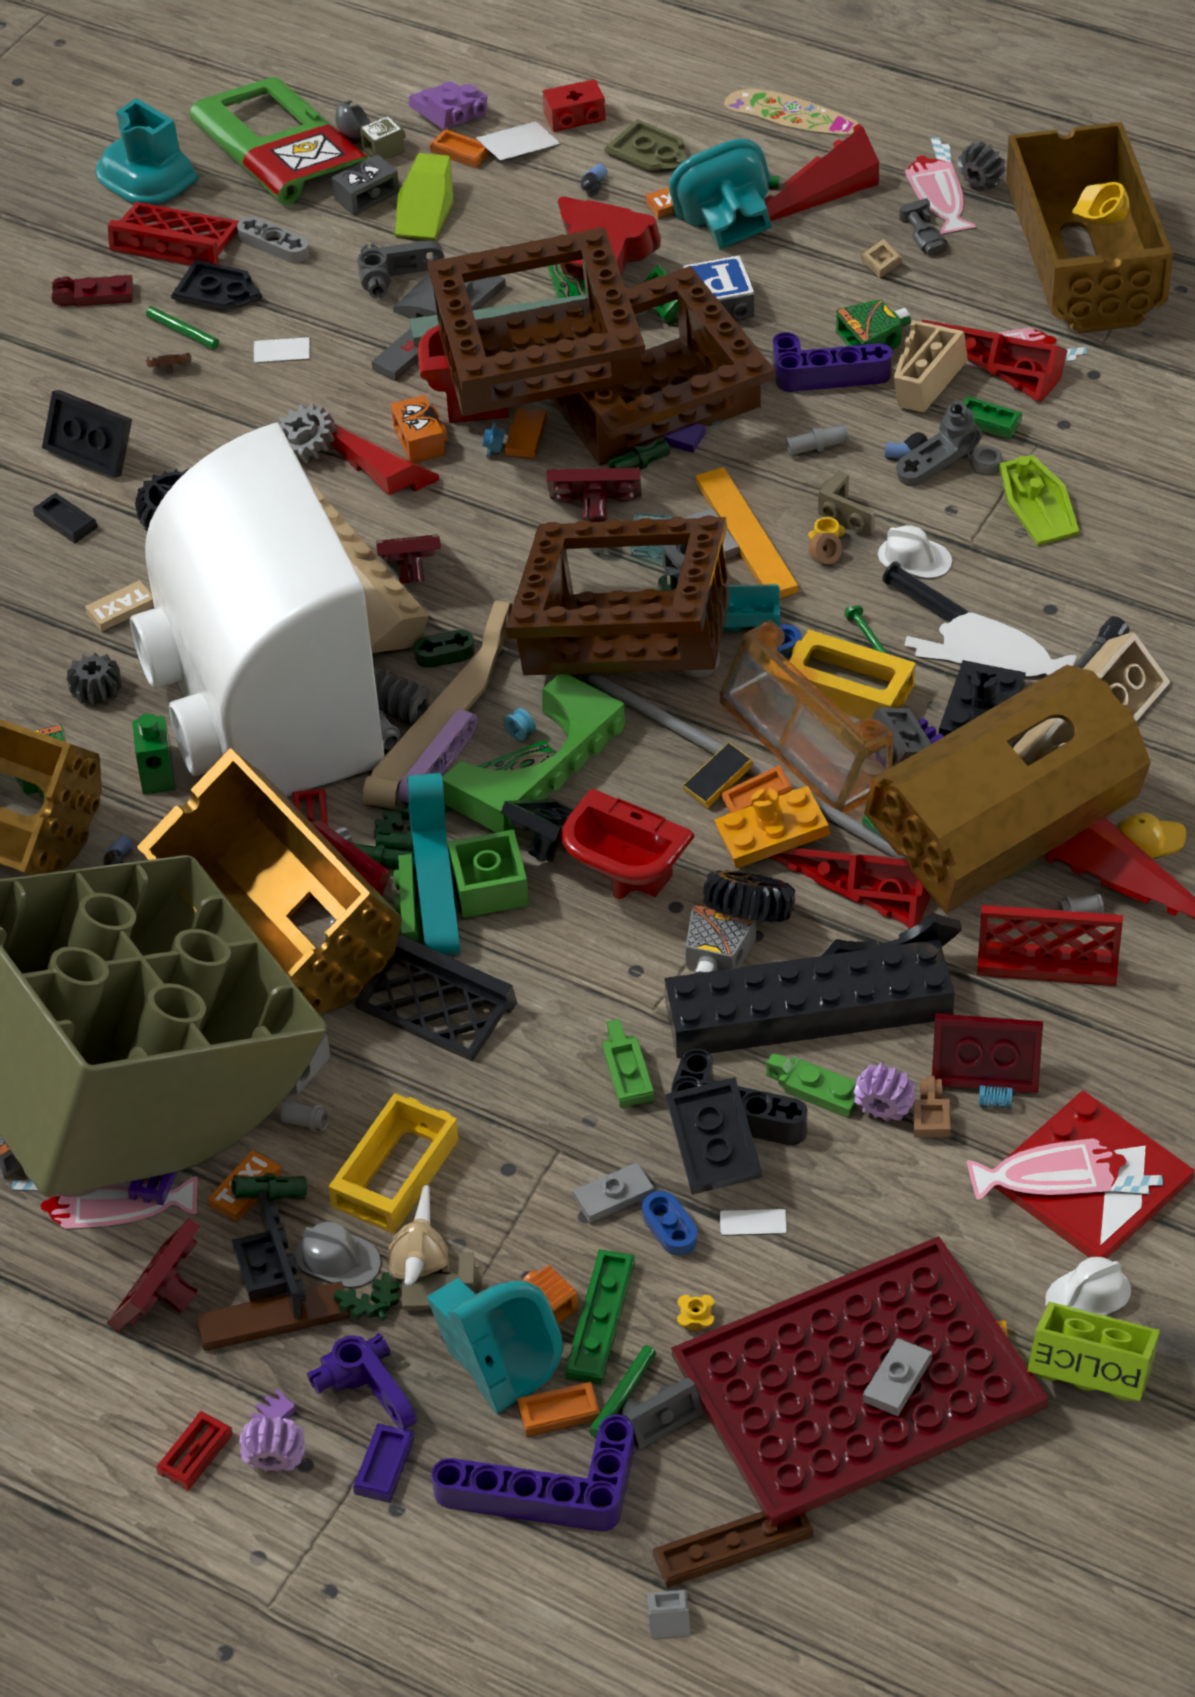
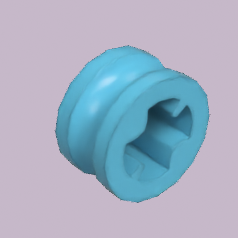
(519, 724)

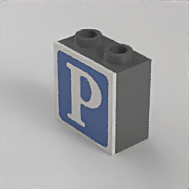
(729, 284)

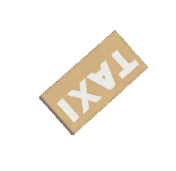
(120, 605)

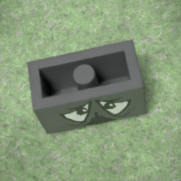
(365, 184)

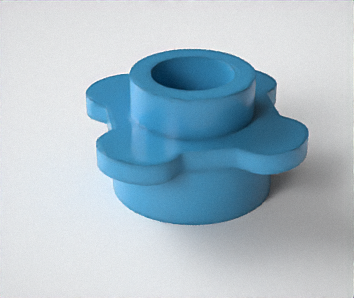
(493, 439)

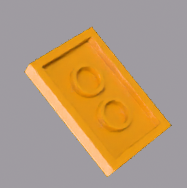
(771, 825)

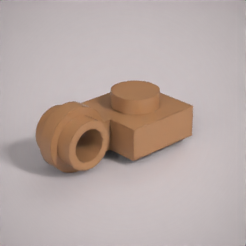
(931, 1111)

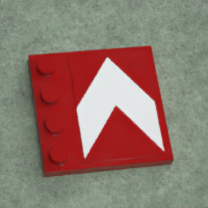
(1102, 1220)

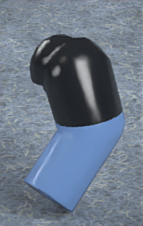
(590, 179)
(898, 450)
(117, 851)

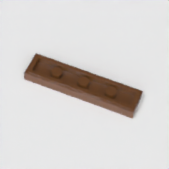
(268, 1317)
(727, 1546)

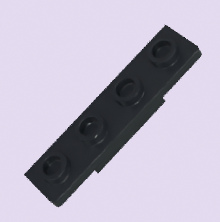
(264, 1262)

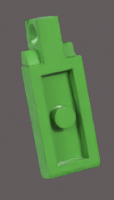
(626, 1067)
(813, 1084)

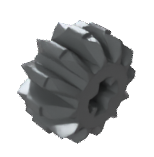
(981, 166)
(94, 679)

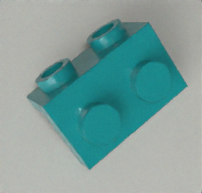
(752, 606)

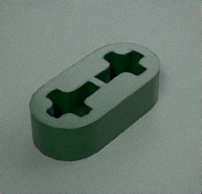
(444, 648)

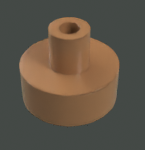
(825, 548)

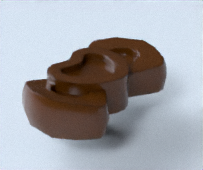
(168, 360)

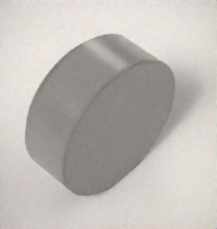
(986, 460)

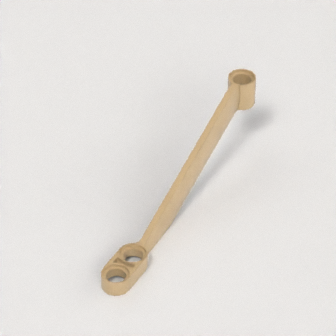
(464, 690)

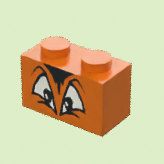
(419, 428)

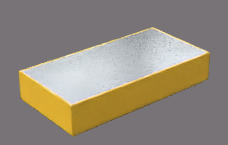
(718, 775)

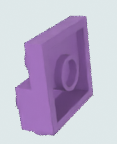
(450, 104)

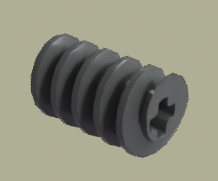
(399, 697)

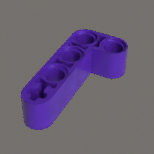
(828, 367)

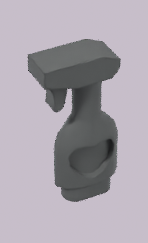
(925, 235)

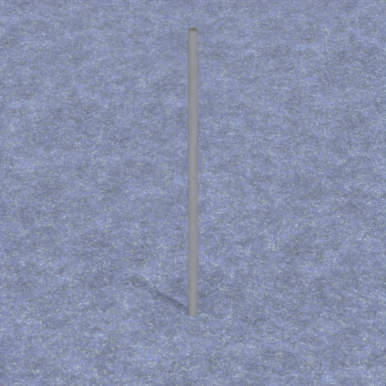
(714, 746)

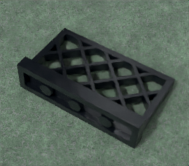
(455, 977)

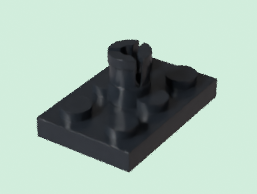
(86, 433)
(977, 691)
(542, 816)
(713, 1136)

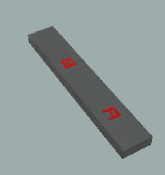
(403, 353)

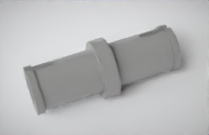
(817, 439)

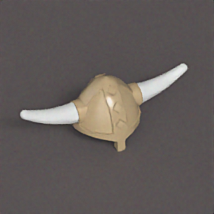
(417, 1246)

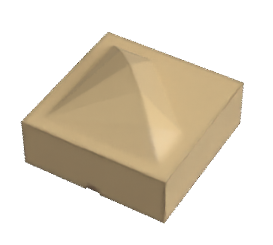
(881, 258)

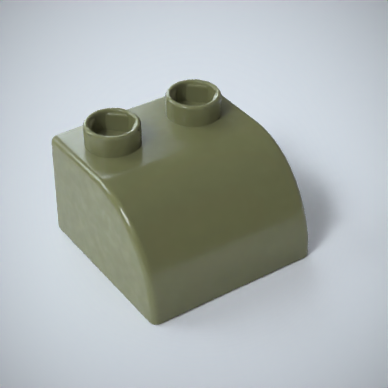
(137, 1024)

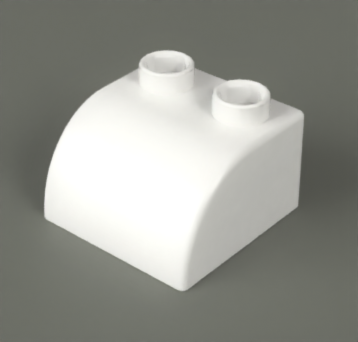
(259, 621)

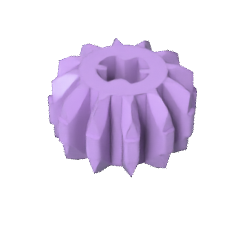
(884, 1092)
(272, 1444)

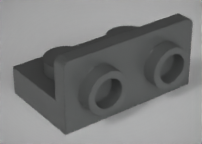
(907, 732)

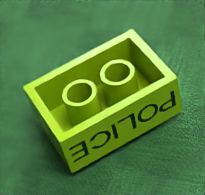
(1093, 1351)

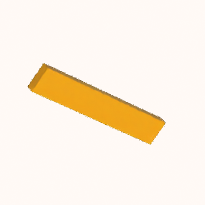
(745, 529)

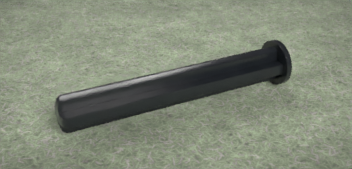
(922, 592)

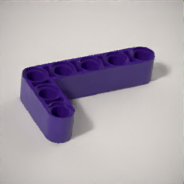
(545, 1486)

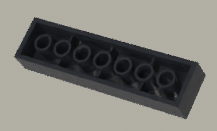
(809, 998)

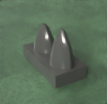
(664, 1412)

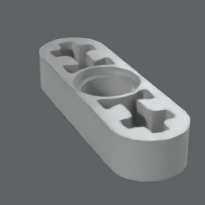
(289, 247)

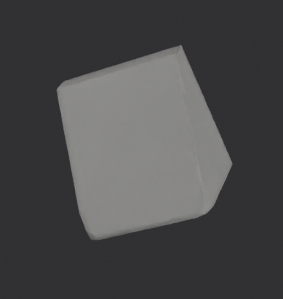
(668, 1614)

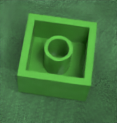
(488, 873)

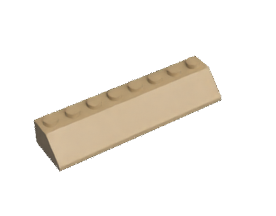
(392, 612)
(1133, 680)

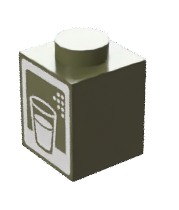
(383, 138)

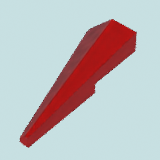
(841, 172)
(1020, 362)
(384, 466)
(1122, 867)
(867, 879)

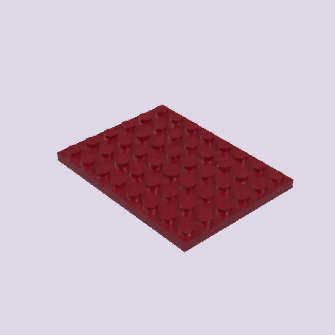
(794, 1377)

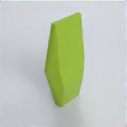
(425, 198)
(1038, 500)

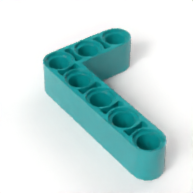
(432, 863)

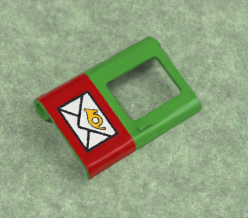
(283, 156)

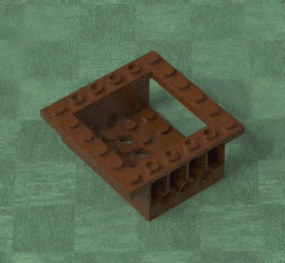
(540, 349)
(686, 381)
(619, 628)

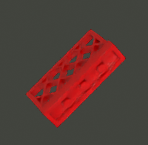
(160, 242)
(1049, 959)

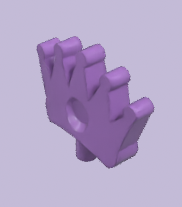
(276, 1408)

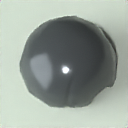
(350, 119)

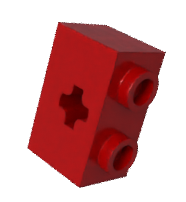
(574, 105)

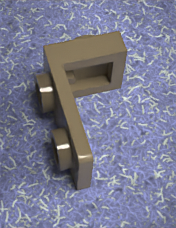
(834, 504)
(415, 1296)

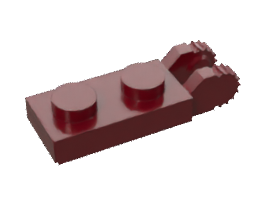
(92, 290)

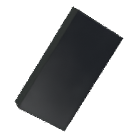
(65, 518)

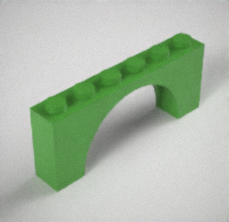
(589, 723)

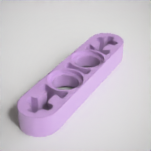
(442, 749)

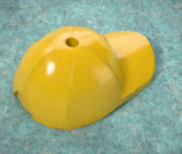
(1103, 203)
(1153, 835)

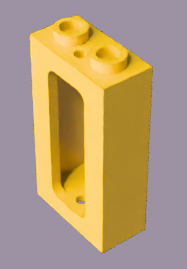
(849, 696)
(398, 1117)

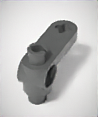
(380, 263)
(956, 438)

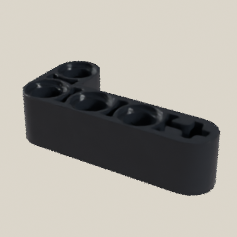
(768, 1114)

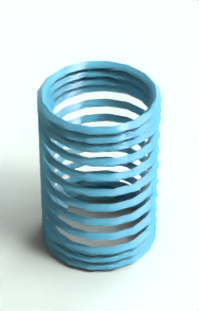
(992, 1097)

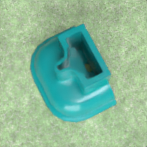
(146, 159)
(724, 191)
(500, 1337)

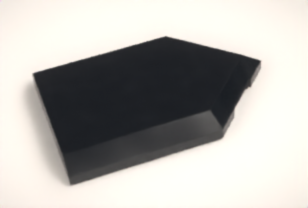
(216, 286)

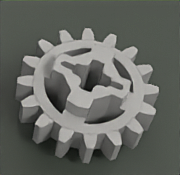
(303, 432)

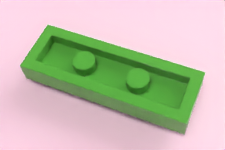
(407, 902)

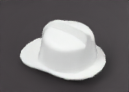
(915, 552)
(1093, 1286)

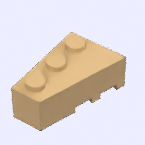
(928, 364)

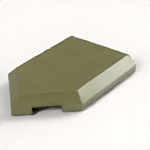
(648, 147)

